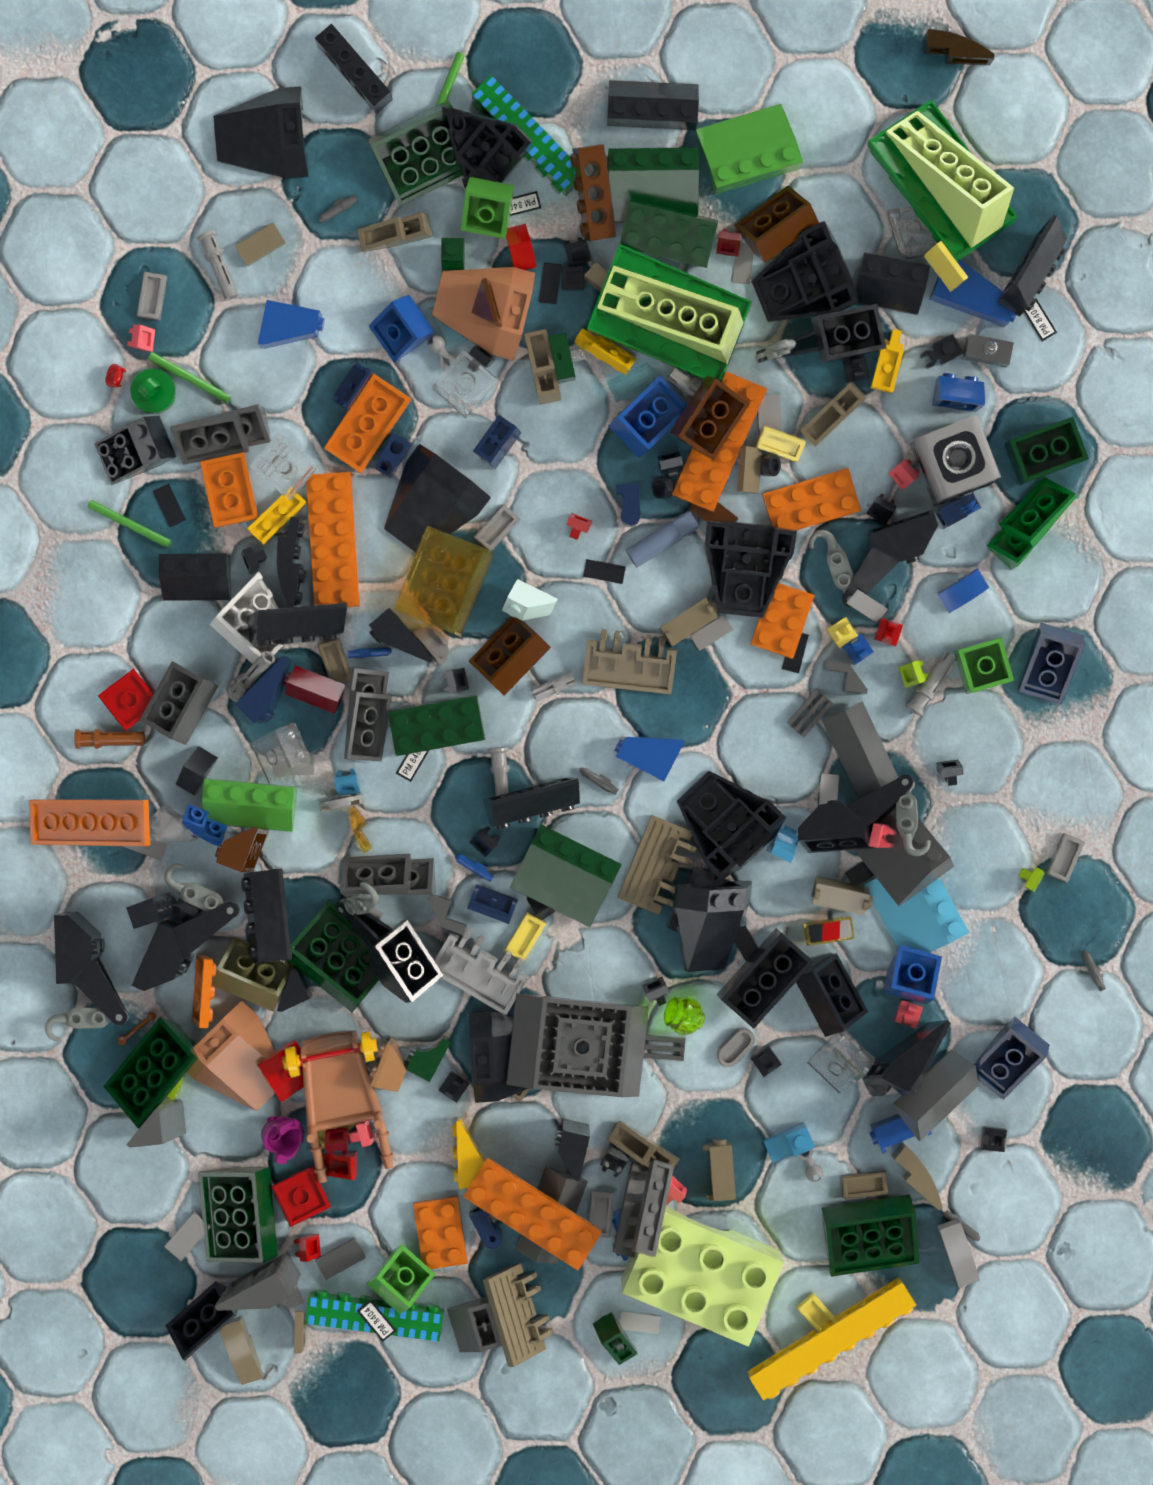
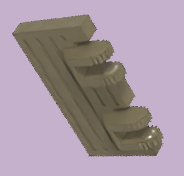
(630, 668)
(654, 863)
(512, 1310)

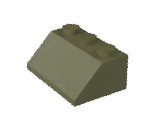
(254, 982)

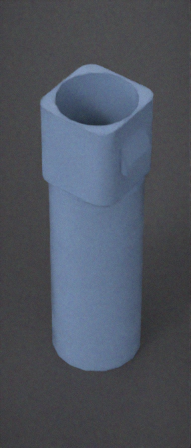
(662, 539)

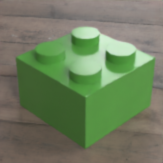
(487, 207)
(983, 665)
(401, 1279)

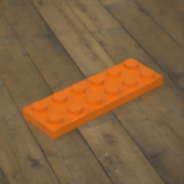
(704, 478)
(333, 539)
(89, 822)
(532, 1213)

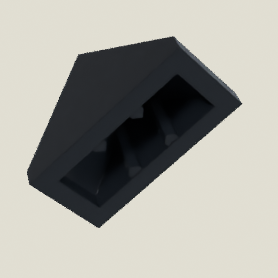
(196, 770)
(295, 991)

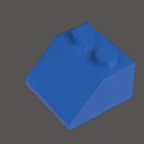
(401, 328)
(959, 393)
(913, 975)

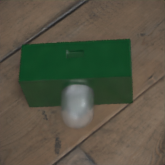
(564, 357)

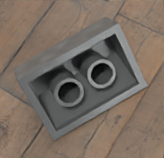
(178, 703)

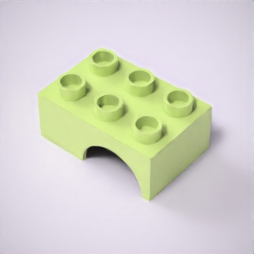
(706, 1276)

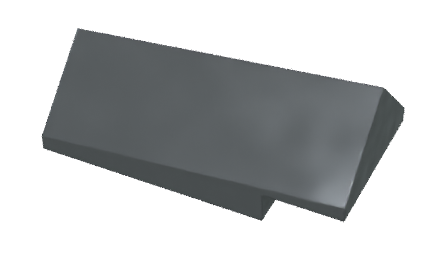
(221, 434)
(367, 714)
(860, 749)
(389, 875)
(940, 1093)
(161, 1126)
(562, 1189)

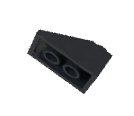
(393, 632)

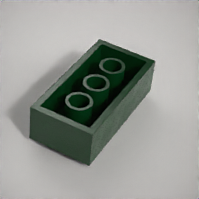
(668, 233)
(436, 725)

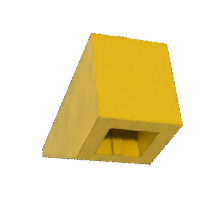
(467, 1154)

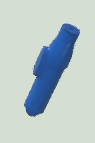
(369, 652)
(476, 867)

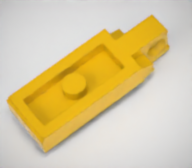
(606, 351)
(888, 364)

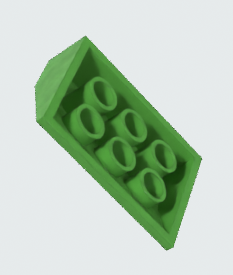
(749, 149)

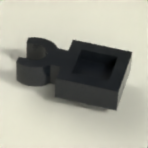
(944, 351)

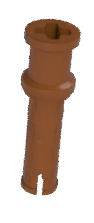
(98, 738)

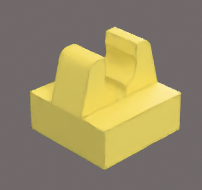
(842, 632)

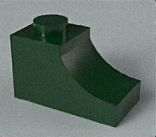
(452, 254)
(426, 1061)
(614, 1338)

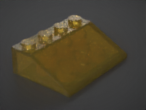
(444, 581)

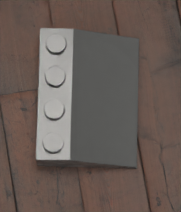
(901, 872)
(262, 1287)

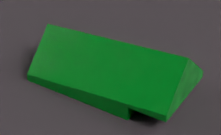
(1030, 522)

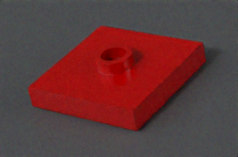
(127, 699)
(277, 1077)
(301, 1196)

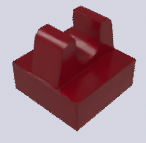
(728, 243)
(336, 1140)

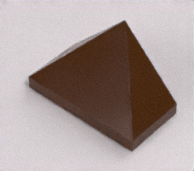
(485, 304)

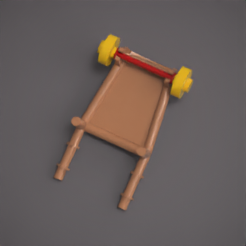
(338, 1088)

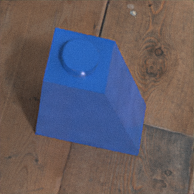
(288, 324)
(650, 754)

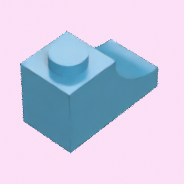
(784, 844)
(789, 1142)

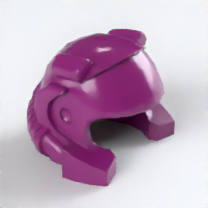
(282, 1137)

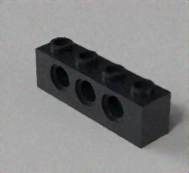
(353, 68)
(152, 910)

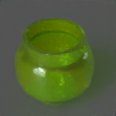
(684, 1015)

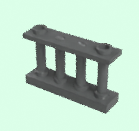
(643, 1209)

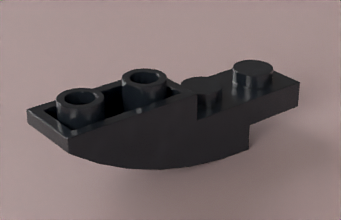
(289, 572)

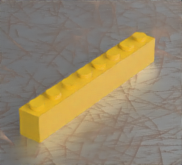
(823, 1347)

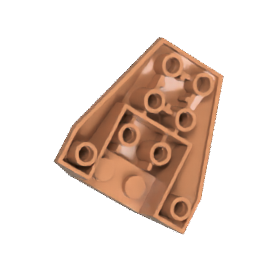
(512, 294)
(231, 1056)

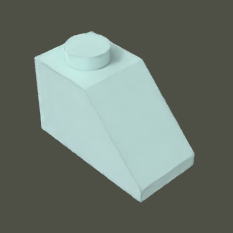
(528, 602)

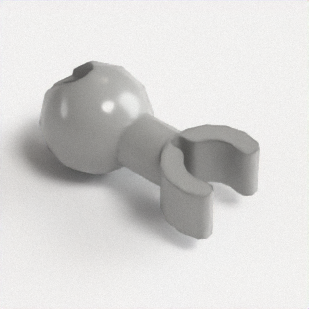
(437, 345)
(812, 1168)

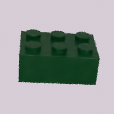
(1046, 451)

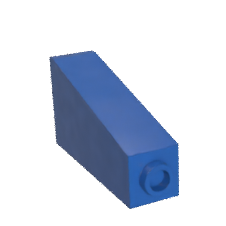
(974, 297)

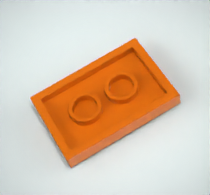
(229, 490)
(783, 621)
(203, 991)
(440, 1232)

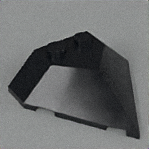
(485, 145)

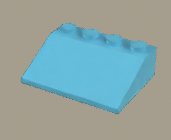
(923, 921)

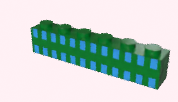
(544, 152)
(342, 1313)

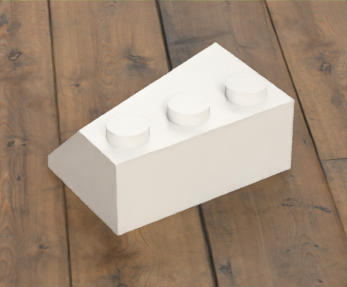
(233, 623)

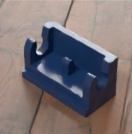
(352, 386)
(497, 441)
(492, 903)

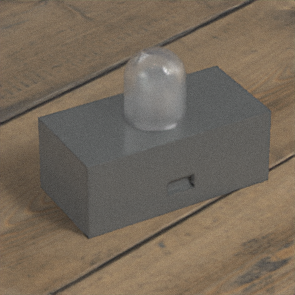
(988, 350)

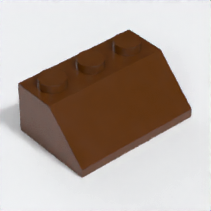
(776, 223)
(709, 417)
(509, 654)
(242, 850)

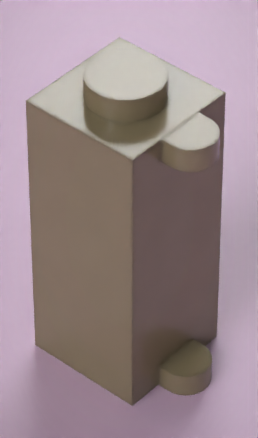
(689, 621)
(841, 895)
(721, 1170)

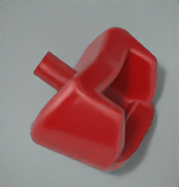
(114, 376)

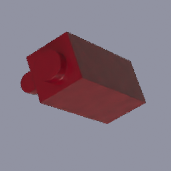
(314, 689)

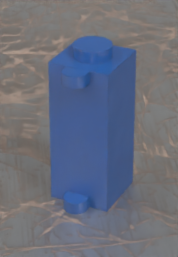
(890, 1132)

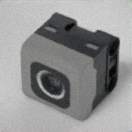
(955, 460)

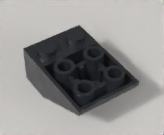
(135, 449)

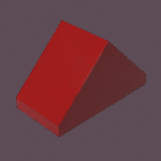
(520, 247)
(341, 1165)

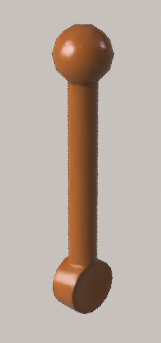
(123, 1039)

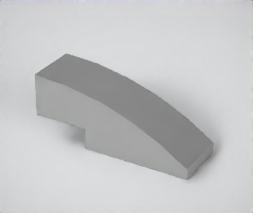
(958, 1252)

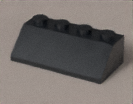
(653, 105)
(1034, 267)
(297, 623)
(532, 801)
(266, 916)
(765, 978)

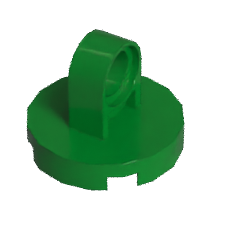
(153, 391)

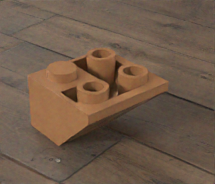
(391, 1069)

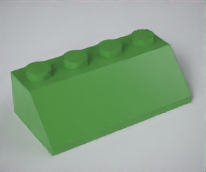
(250, 804)

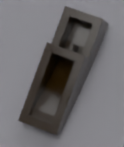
(956, 48)

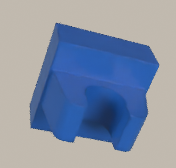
(857, 649)

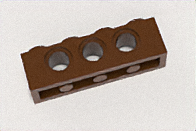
(605, 226)

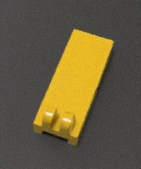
(275, 518)

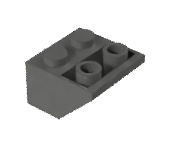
(474, 1326)

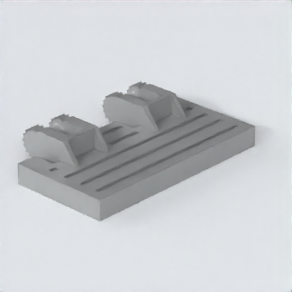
(478, 975)

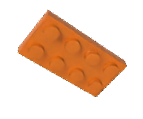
(367, 423)
(812, 501)

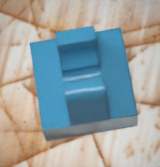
(346, 784)

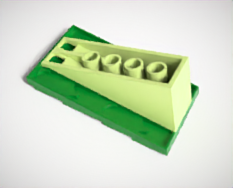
(943, 181)
(669, 315)

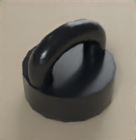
(770, 465)
(662, 487)

